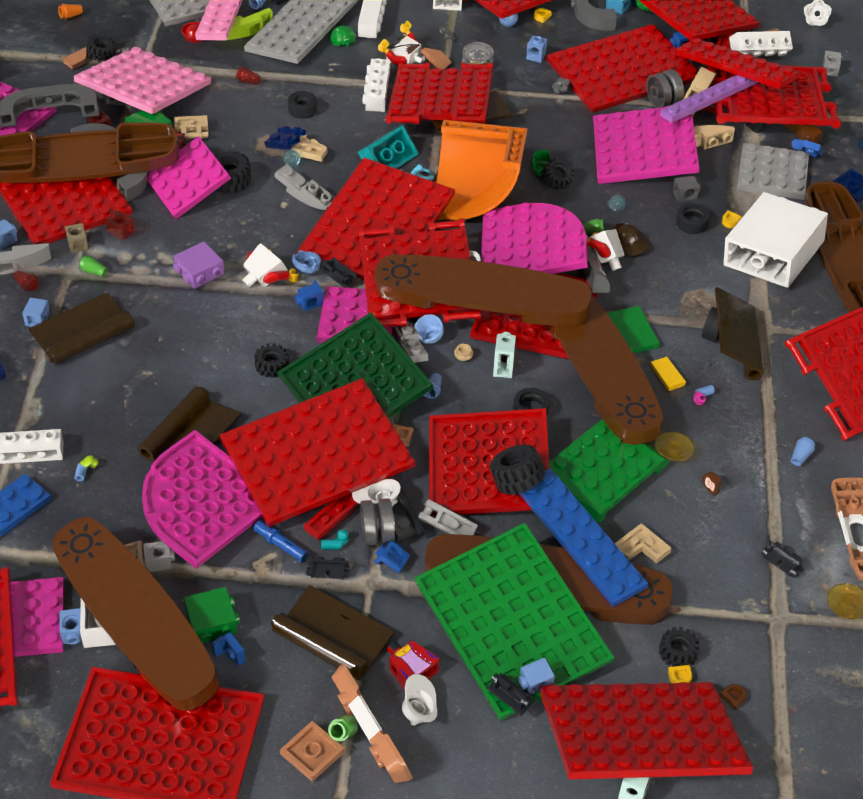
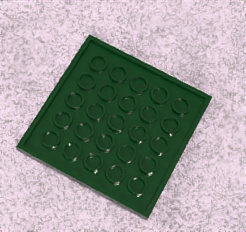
(357, 353)

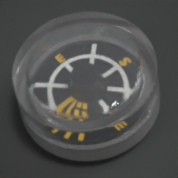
(477, 53)

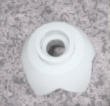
(817, 5)

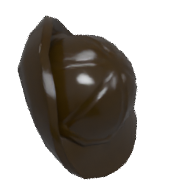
(631, 239)

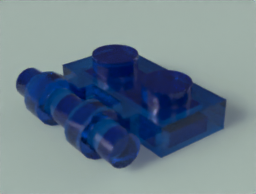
(285, 138)

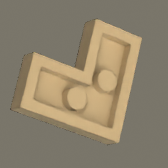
(643, 540)

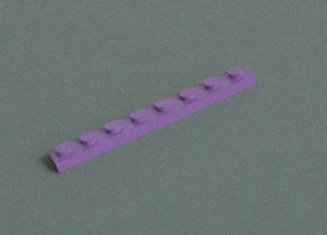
(705, 98)

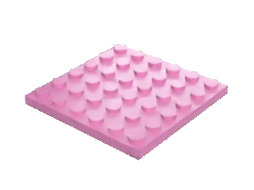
(143, 80)

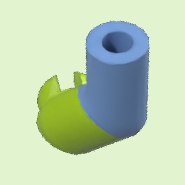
(88, 461)

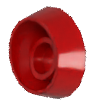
(189, 31)

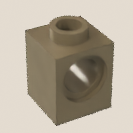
(76, 238)

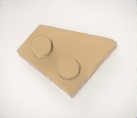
(310, 149)

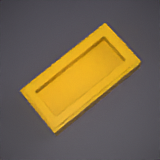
(667, 373)

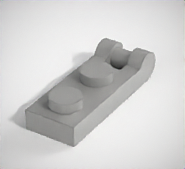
(446, 520)

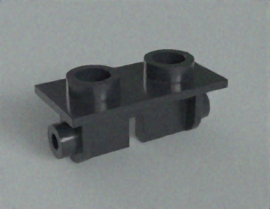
(338, 272)
(777, 553)
(320, 566)
(510, 693)

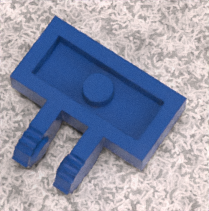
(811, 148)

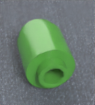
(343, 728)

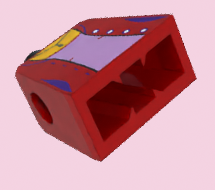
(411, 660)

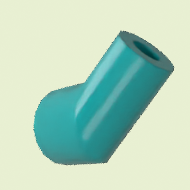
(337, 543)

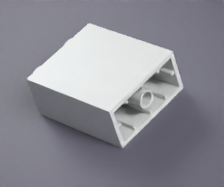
(775, 239)

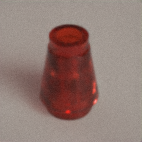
(247, 76)
(26, 280)

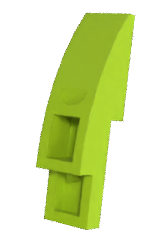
(250, 25)

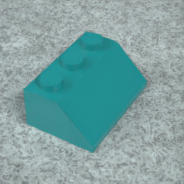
(391, 149)

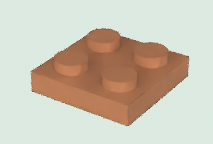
(312, 751)

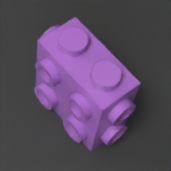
(198, 265)

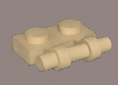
(191, 124)

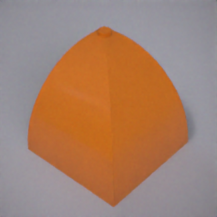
(479, 165)

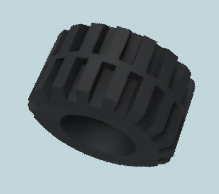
(238, 169)
(517, 469)

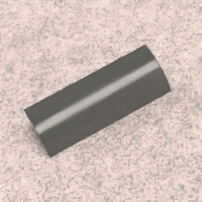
(595, 274)

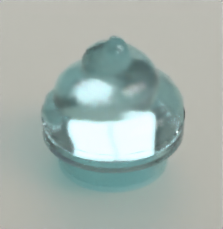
(291, 158)
(616, 202)

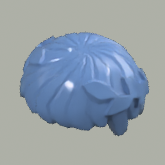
(306, 262)

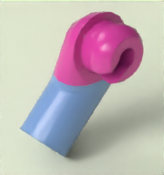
(701, 393)

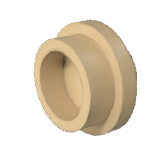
(463, 352)

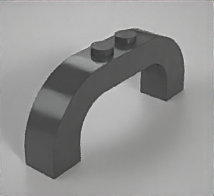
(594, 17)
(46, 97)
(129, 185)

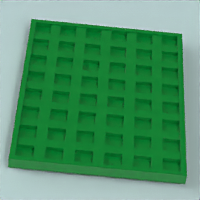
(511, 609)

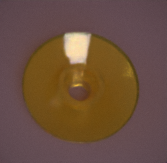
(674, 446)
(843, 595)

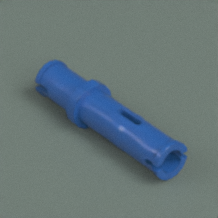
(274, 536)

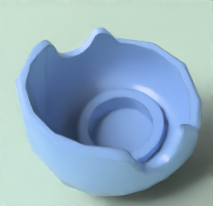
(429, 329)

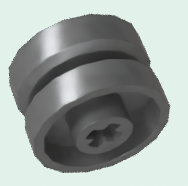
(665, 88)
(379, 521)

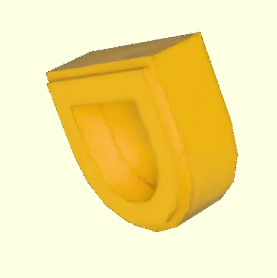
(542, 14)
(730, 219)
(680, 674)

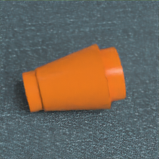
(69, 10)

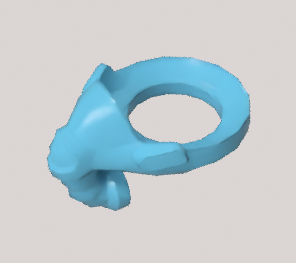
(419, 168)

